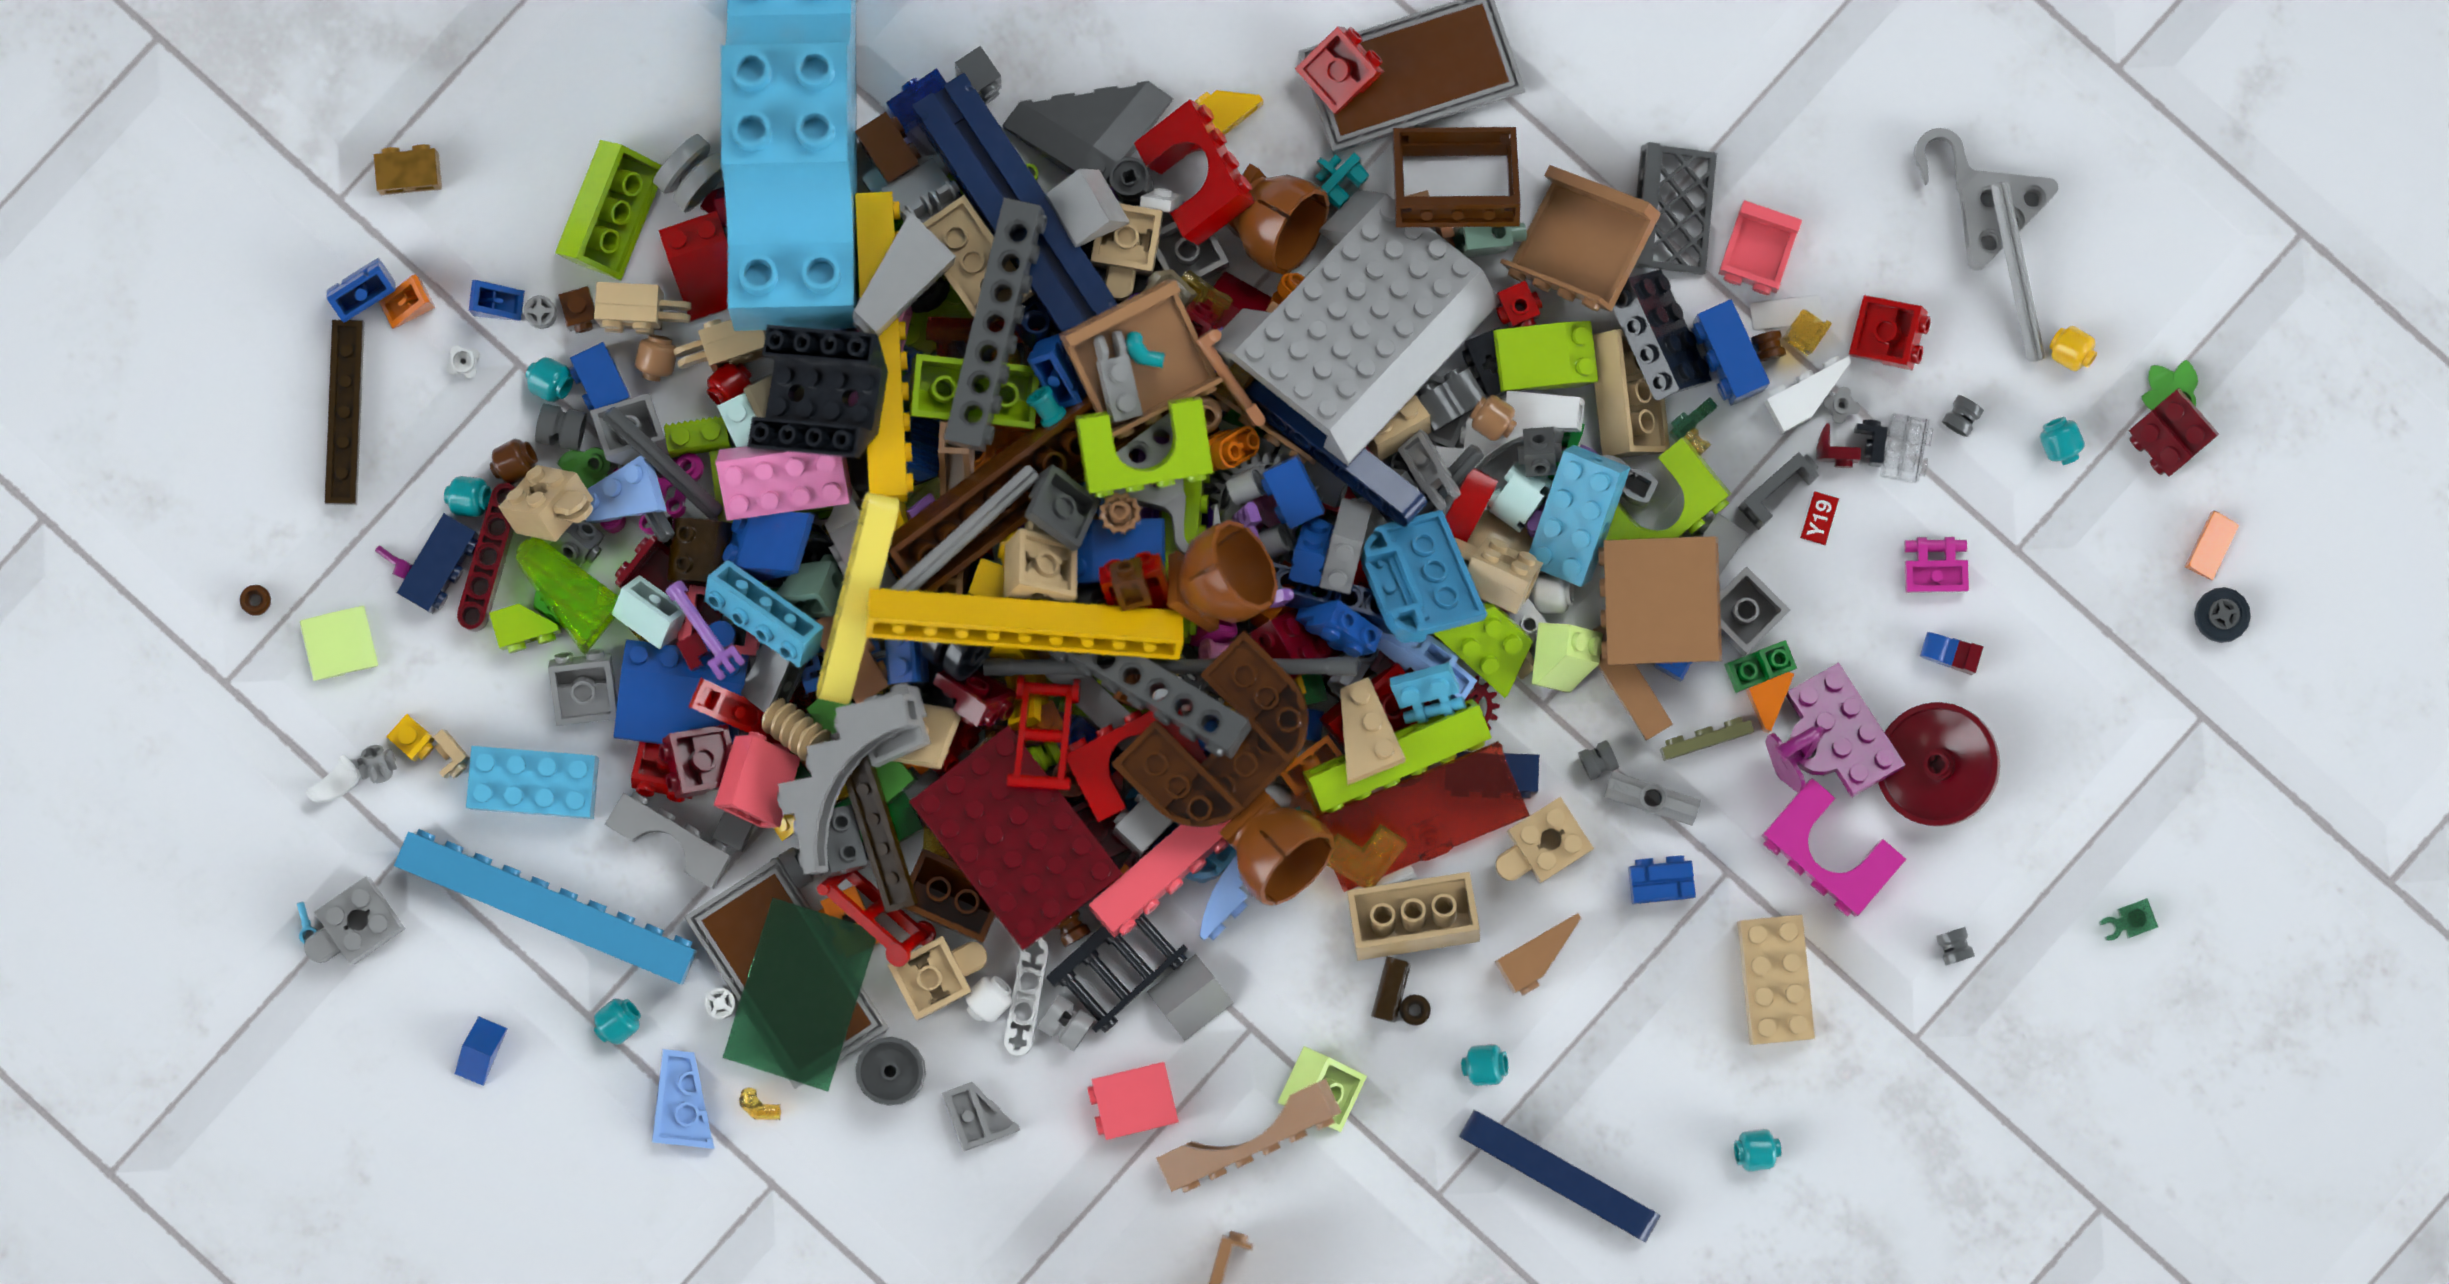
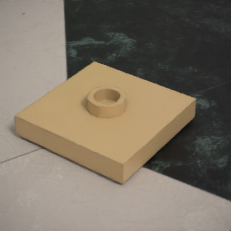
(941, 727)

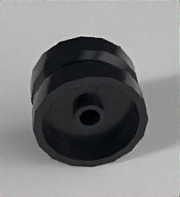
(957, 659)

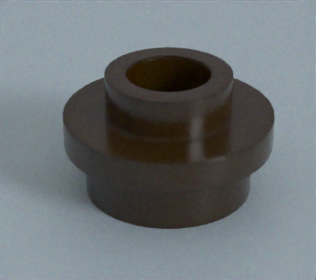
(1424, 1005)

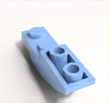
(1425, 655)
(1224, 901)

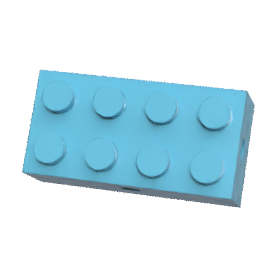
(1578, 514)
(532, 782)

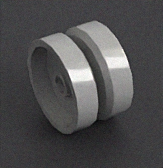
(690, 173)

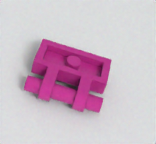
(1936, 575)

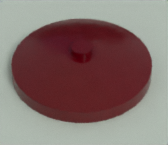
(1948, 764)

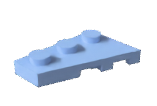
(626, 493)
(680, 1103)

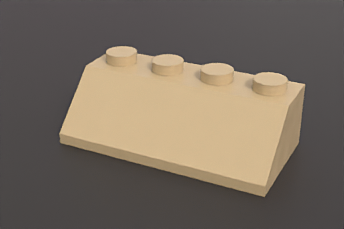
(1626, 410)
(1413, 916)

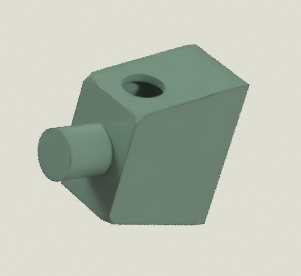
(1481, 242)
(814, 587)

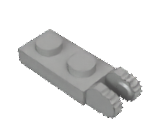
(1117, 379)
(1428, 468)

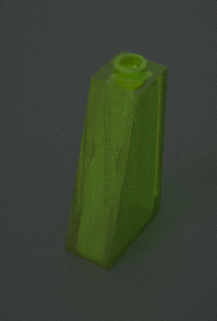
(570, 593)

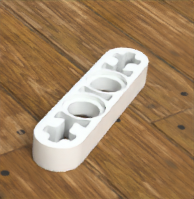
(1031, 997)

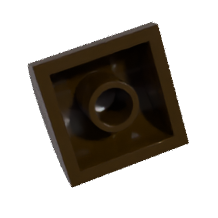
(697, 549)

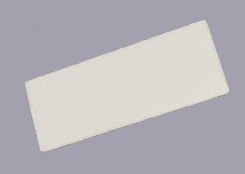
(1783, 311)

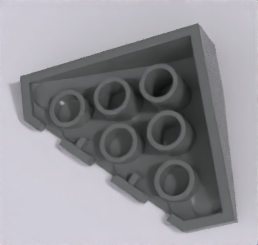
(1089, 127)

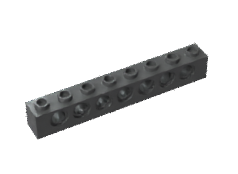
(1013, 216)
(1224, 740)

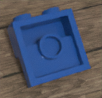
(1340, 628)

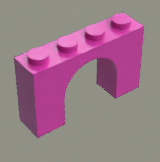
(1790, 836)

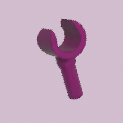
(401, 566)

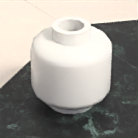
(1552, 594)
(988, 999)

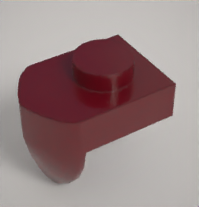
(716, 202)
(1841, 456)

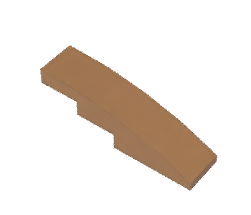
(1635, 695)

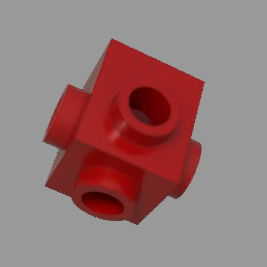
(1518, 295)

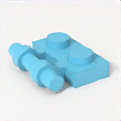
(1426, 685)

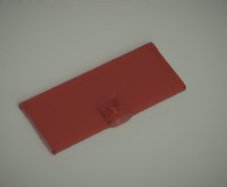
(1435, 808)

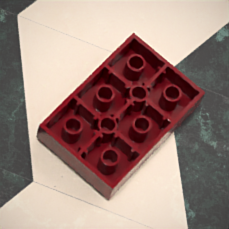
(1015, 843)

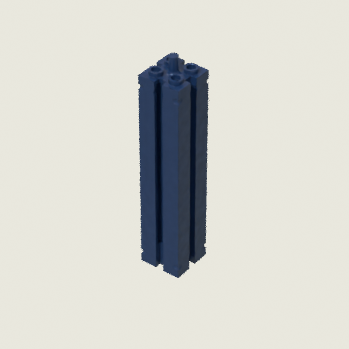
(992, 170)

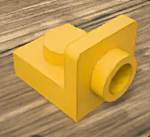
(411, 738)

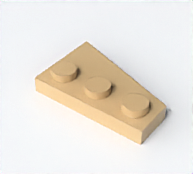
(1367, 733)

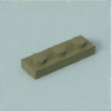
(1706, 738)

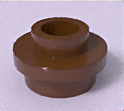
(248, 593)

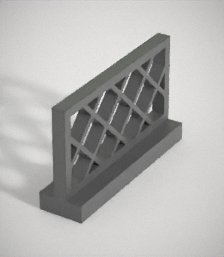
(1648, 190)

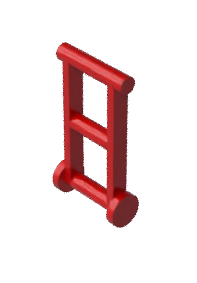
(1023, 692)
(896, 952)

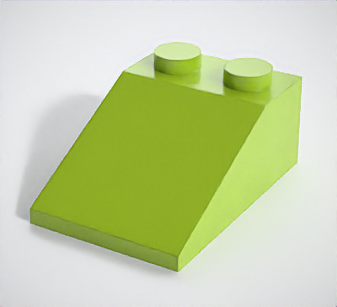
(1546, 356)

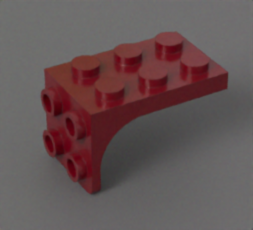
(652, 565)
(1289, 639)

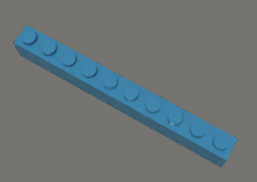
(546, 908)

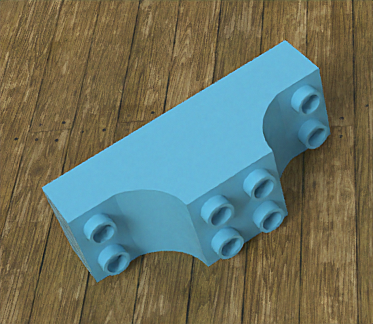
(790, 162)

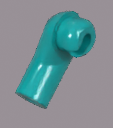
(1139, 352)

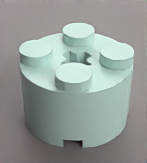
(1519, 497)

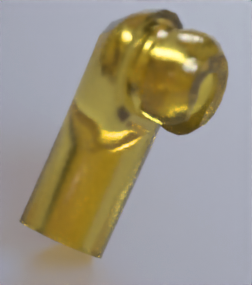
(756, 1109)

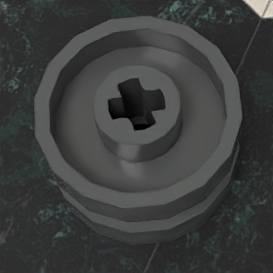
(909, 1071)

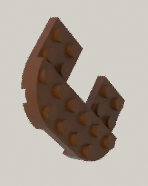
(1224, 786)

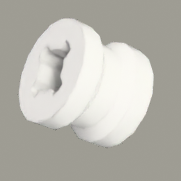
(716, 1000)

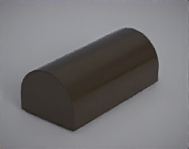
(1391, 989)

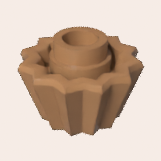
(1120, 513)

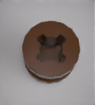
(1768, 345)

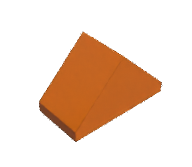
(407, 302)
(1768, 699)

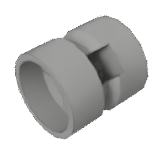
(1075, 1029)

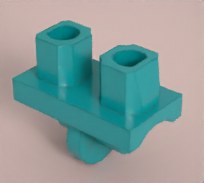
(1349, 169)

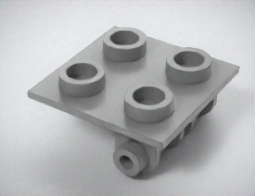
(923, 191)

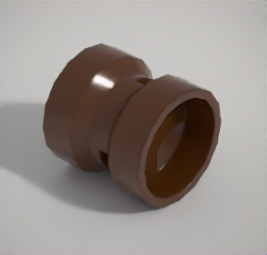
(1072, 929)

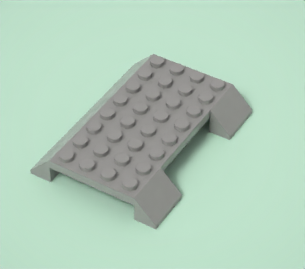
(1363, 324)

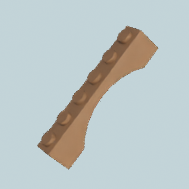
(954, 466)
(1302, 1110)

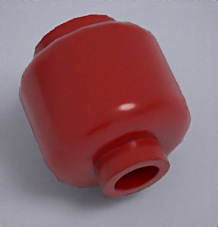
(727, 382)

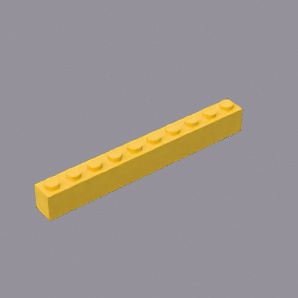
(888, 449)
(1023, 624)

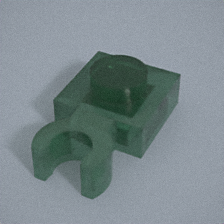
(1685, 423)
(2134, 919)

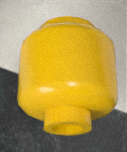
(2073, 348)

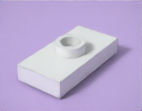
(1161, 199)

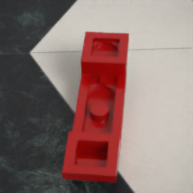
(1469, 506)
(728, 708)

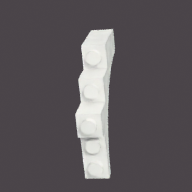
(1531, 411)

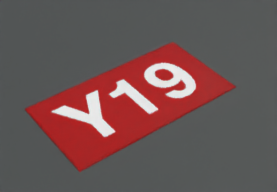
(1819, 518)

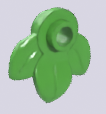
(2165, 382)
(580, 463)

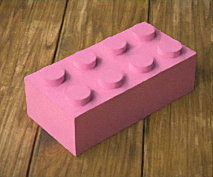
(780, 481)

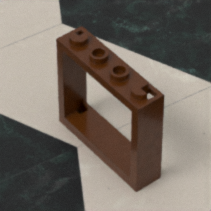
(1456, 210)

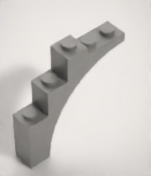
(831, 762)

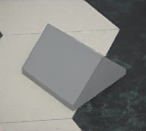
(1086, 206)
(1190, 997)

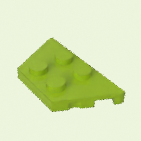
(1491, 647)

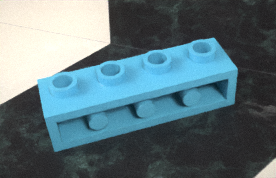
(763, 613)

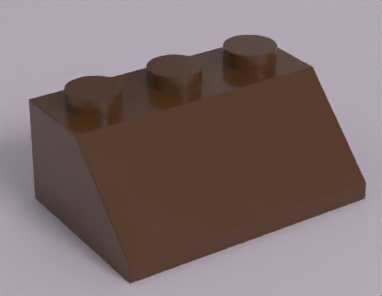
(949, 897)

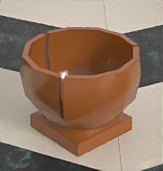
(1283, 220)
(1221, 577)
(1278, 849)

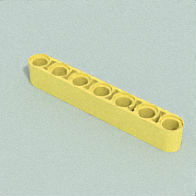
(862, 572)

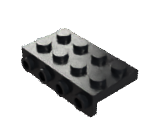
(1660, 336)

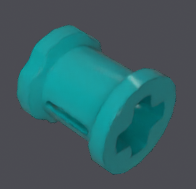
(1046, 406)

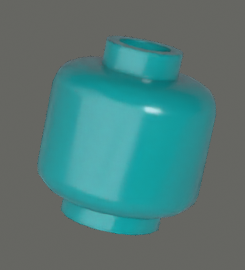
(549, 379)
(2062, 440)
(467, 496)
(617, 1021)
(1485, 1065)
(1757, 1150)

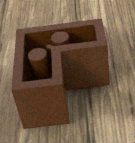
(886, 147)

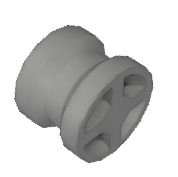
(538, 307)

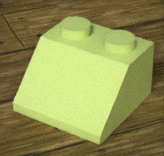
(1565, 655)
(1343, 1081)

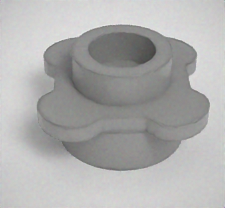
(1832, 403)

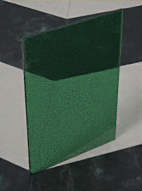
(800, 994)

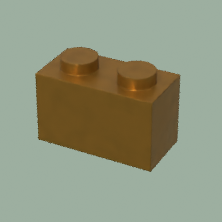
(407, 170)

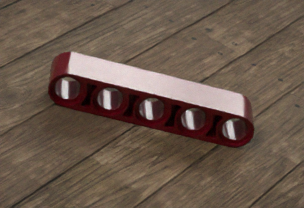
(479, 570)

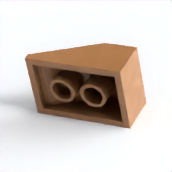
(1532, 960)

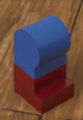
(695, 648)
(1951, 652)

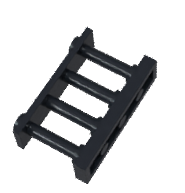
(1088, 955)

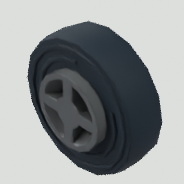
(2233, 611)

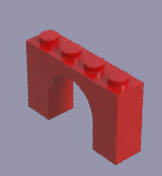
(1224, 190)
(1092, 766)

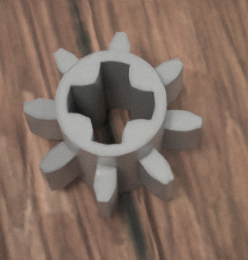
(376, 764)

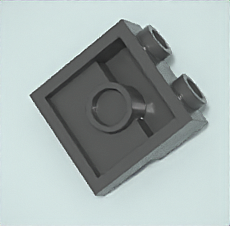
(1061, 507)

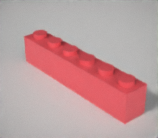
(1155, 875)

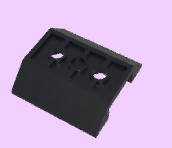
(829, 369)

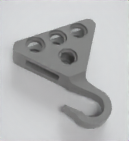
(1970, 183)
(1165, 499)

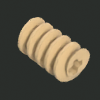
(793, 728)

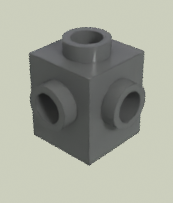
(1539, 452)
(580, 543)

